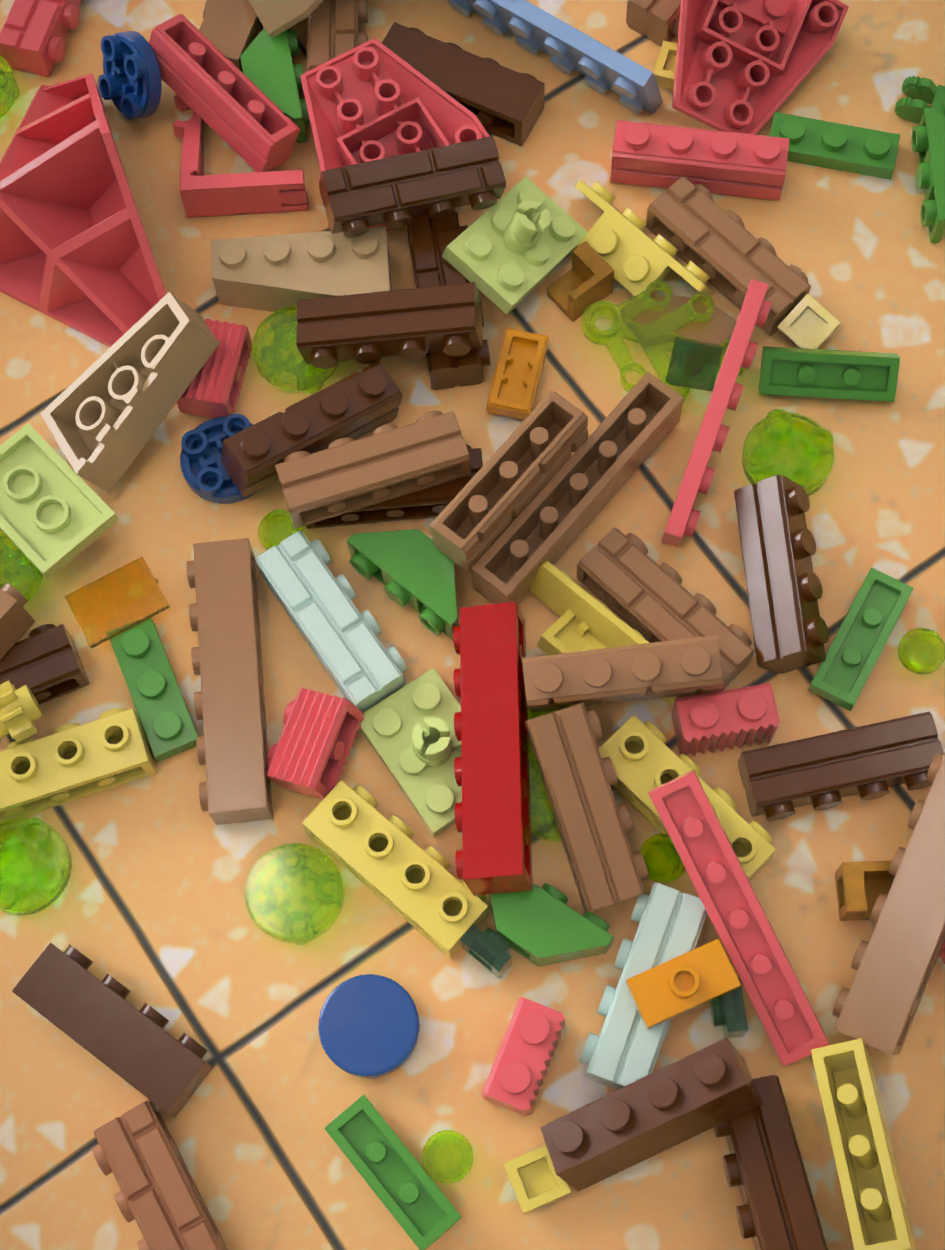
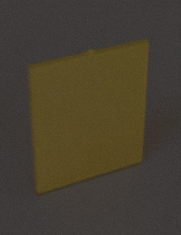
(117, 602)

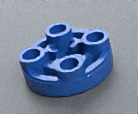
(130, 74)
(202, 459)
(369, 1026)

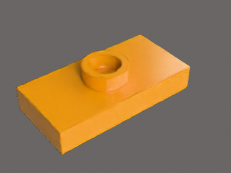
(517, 374)
(682, 983)

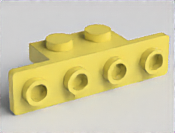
(630, 251)
(583, 620)

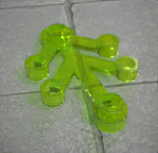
(653, 337)

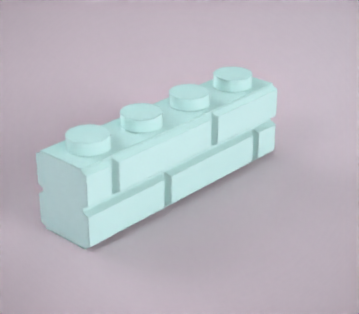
(330, 621)
(666, 929)

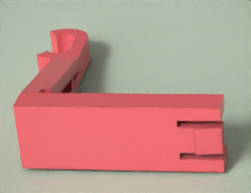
(234, 192)

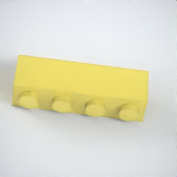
(863, 1148)

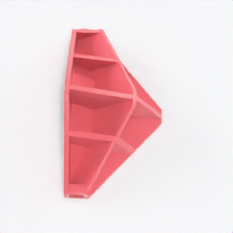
(71, 219)

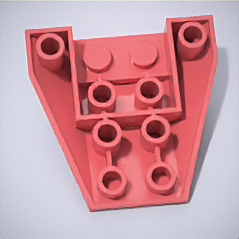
(748, 56)
(379, 108)

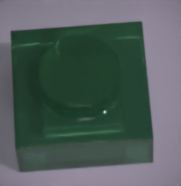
(694, 364)
(488, 949)
(730, 1014)

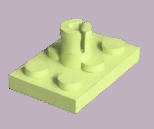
(515, 245)
(46, 504)
(419, 746)

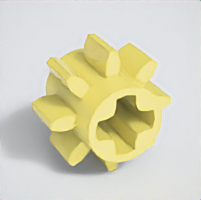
(18, 712)

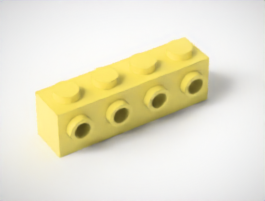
(73, 763)
(646, 763)
(395, 867)

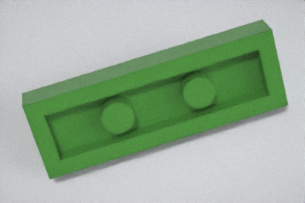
(837, 145)
(829, 373)
(860, 639)
(155, 690)
(393, 1173)

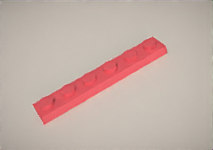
(712, 432)
(738, 918)

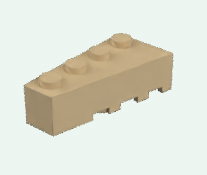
(286, 268)
(129, 391)

